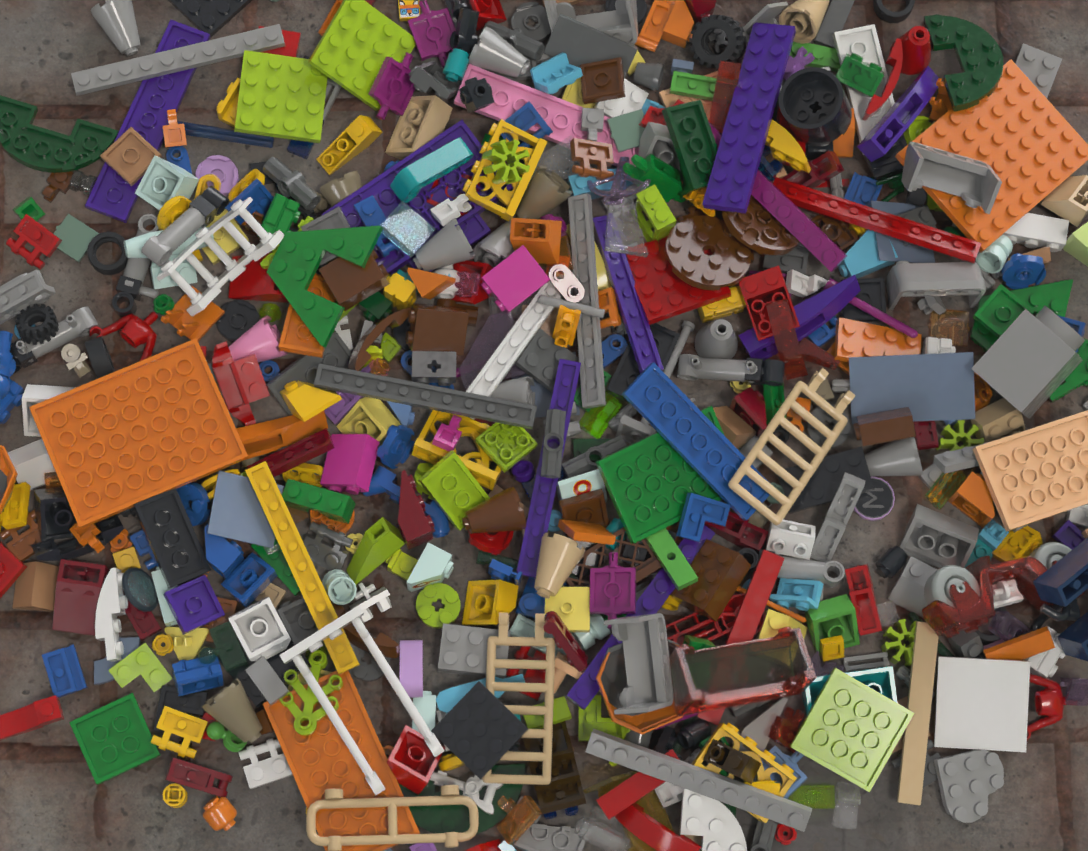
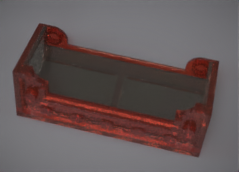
(740, 672)

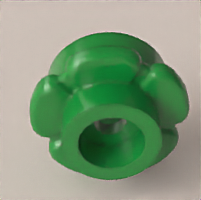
(163, 303)

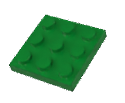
(114, 739)

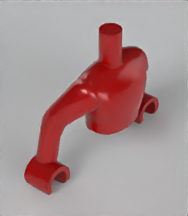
(134, 332)
(1047, 702)

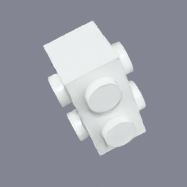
(791, 539)

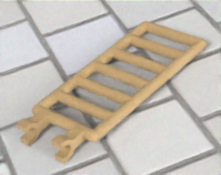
(820, 452)
(547, 687)

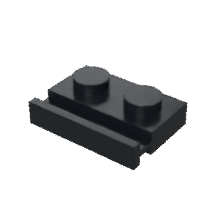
(888, 163)

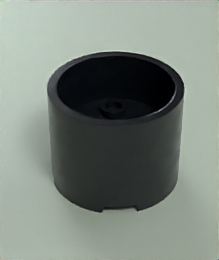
(807, 93)

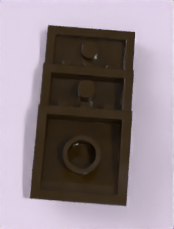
(565, 785)

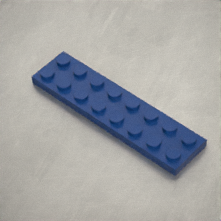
(692, 436)

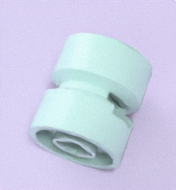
(995, 255)
(339, 587)
(597, 630)

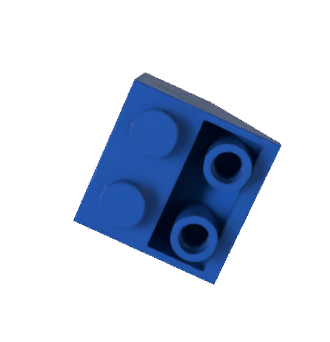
(221, 554)

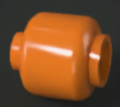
(219, 813)

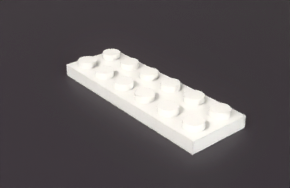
(865, 43)

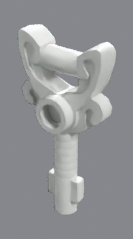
(470, 788)

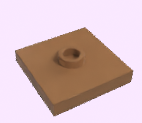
(130, 156)

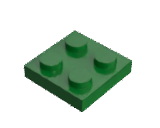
(1000, 311)

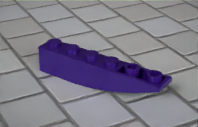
(899, 116)
(810, 314)

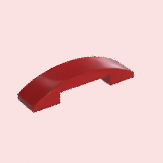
(894, 59)
(653, 832)

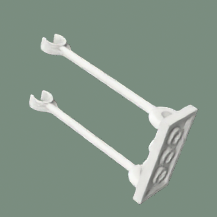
(315, 642)

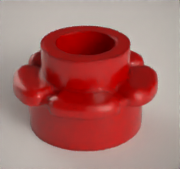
(785, 840)

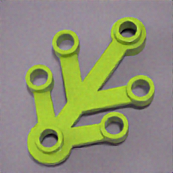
(308, 696)

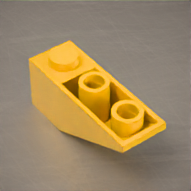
(349, 143)

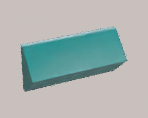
(879, 679)

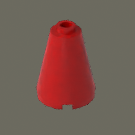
(915, 50)

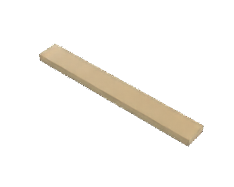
(920, 703)

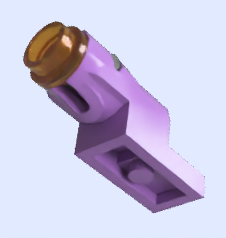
(340, 409)

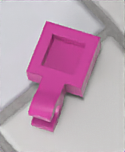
(448, 436)

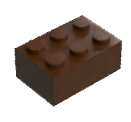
(718, 576)

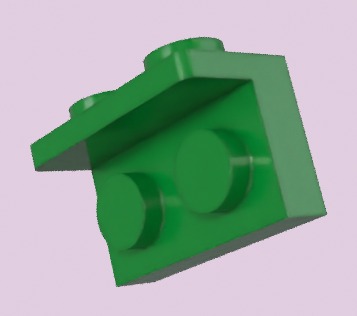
(860, 74)

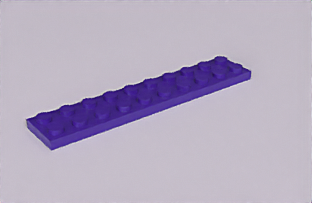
(147, 115)
(749, 118)

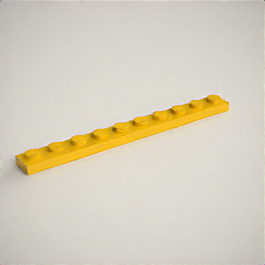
(300, 564)

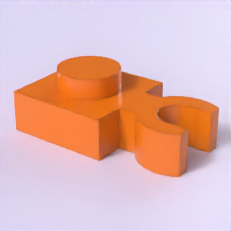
(796, 419)

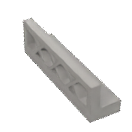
(22, 293)

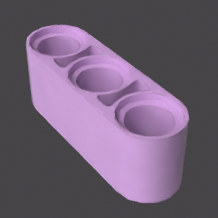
(411, 667)

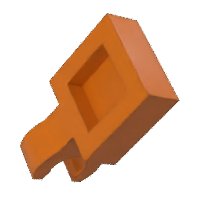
(174, 133)
(88, 535)

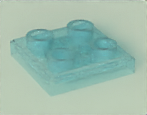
(406, 229)

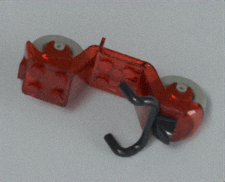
(964, 596)

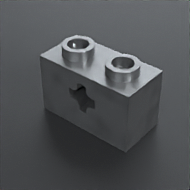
(424, 360)

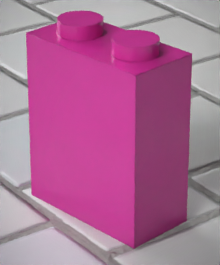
(514, 279)
(350, 463)

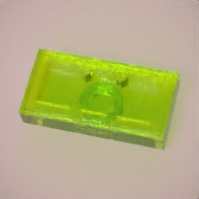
(815, 796)

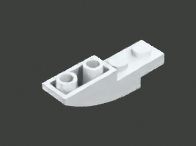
(110, 605)

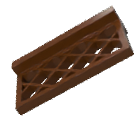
(642, 570)

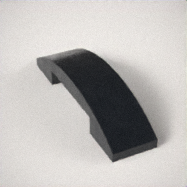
(70, 549)

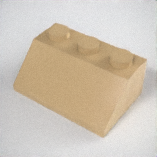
(420, 123)

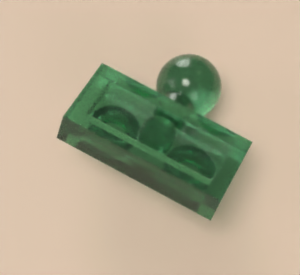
(226, 647)

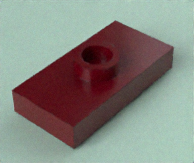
(926, 435)

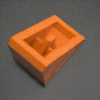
(429, 283)

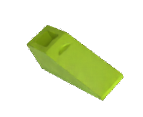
(375, 547)

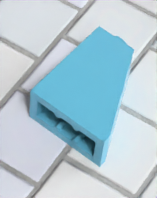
(863, 257)

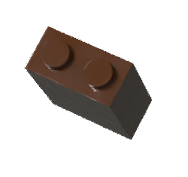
(353, 283)
(437, 328)
(884, 426)

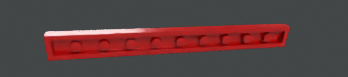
(879, 221)

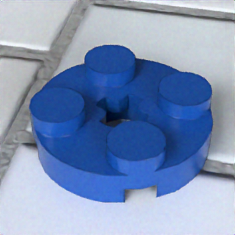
(1030, 265)
(396, 446)
(199, 498)

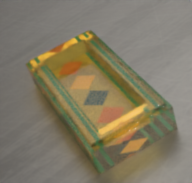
(944, 488)

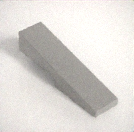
(837, 517)

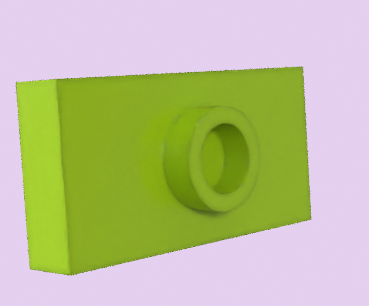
(560, 713)

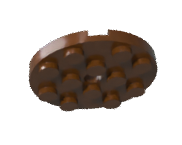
(755, 233)
(707, 272)

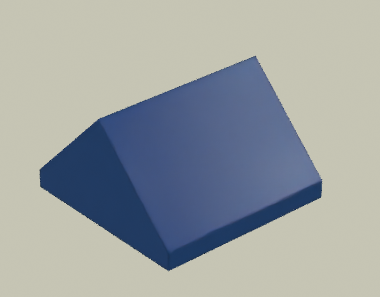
(249, 579)

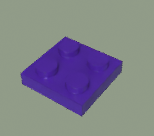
(194, 604)

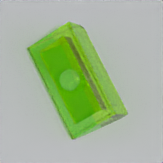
(598, 417)

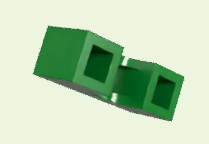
(309, 497)

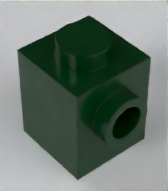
(376, 307)

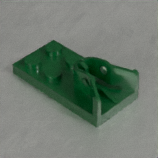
(692, 142)

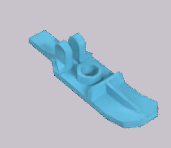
(450, 697)

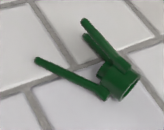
(894, 182)

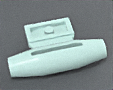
(185, 269)

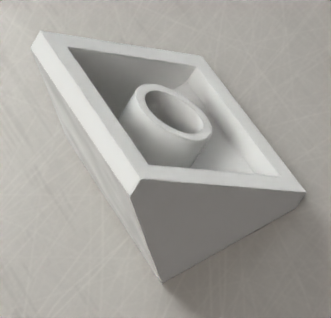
(32, 463)

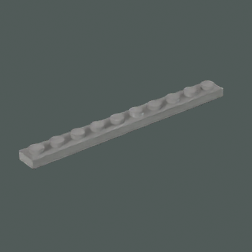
(177, 59)
(589, 326)
(698, 780)

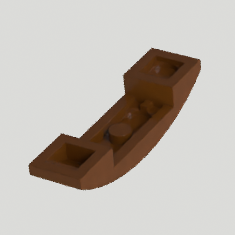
(360, 355)
(387, 646)

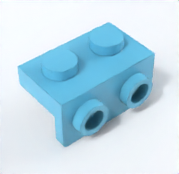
(554, 74)
(798, 594)

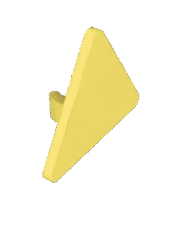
(189, 644)

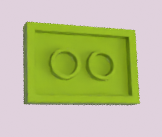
(453, 488)

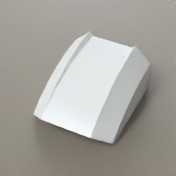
(260, 630)

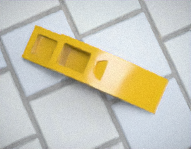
(786, 147)

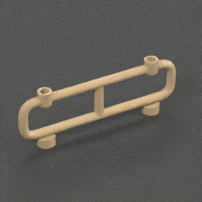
(334, 799)

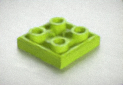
(506, 444)

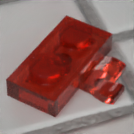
(784, 729)

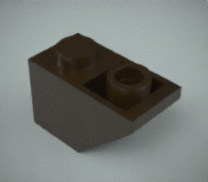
(732, 761)

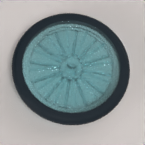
(139, 589)

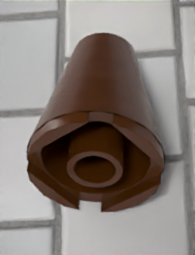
(496, 514)

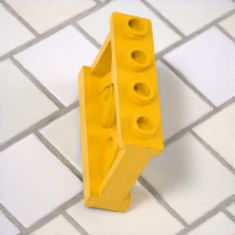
(508, 198)
(468, 427)
(762, 775)

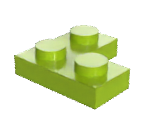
(143, 663)
(591, 719)

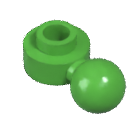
(216, 731)

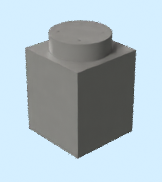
(1031, 359)

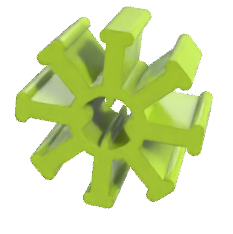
(506, 172)
(953, 437)
(897, 637)

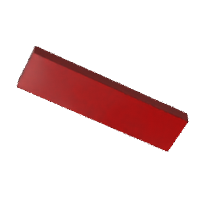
(629, 792)

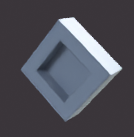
(681, 66)

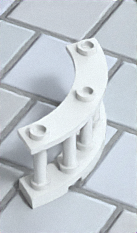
(233, 267)

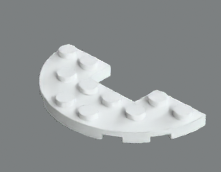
(712, 821)

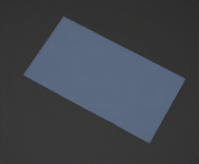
(928, 384)

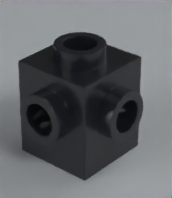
(476, 94)

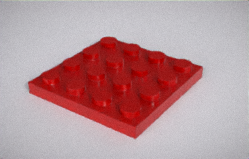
(661, 291)

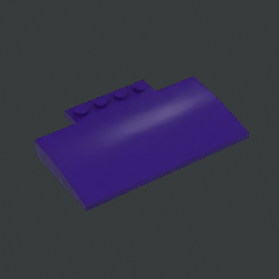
(471, 223)

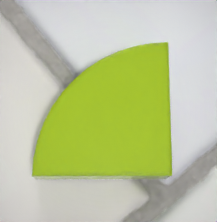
(389, 347)

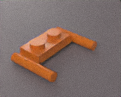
(654, 24)

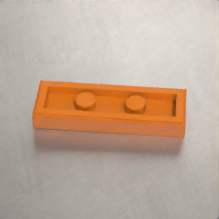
(1022, 646)

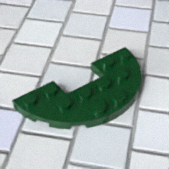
(977, 55)
(48, 149)
(456, 817)

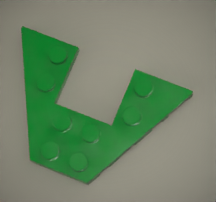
(299, 260)
(1051, 295)

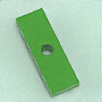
(677, 569)

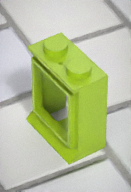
(659, 218)

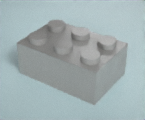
(465, 651)

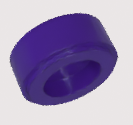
(523, 471)

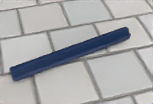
(226, 135)

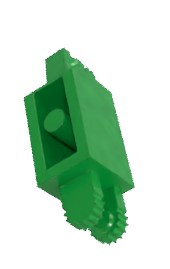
(659, 173)

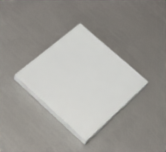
(982, 704)

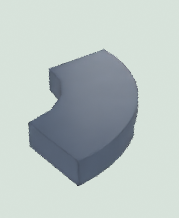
(101, 667)

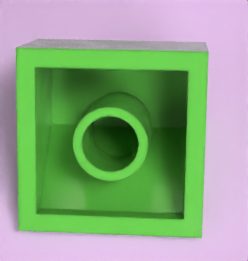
(831, 619)

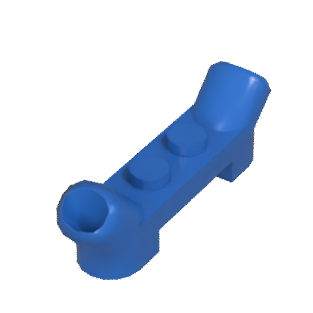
(384, 482)

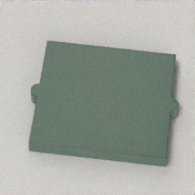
(626, 130)
(74, 237)

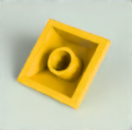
(307, 400)
(488, 599)

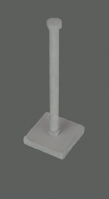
(633, 430)

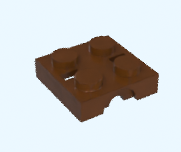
(836, 231)

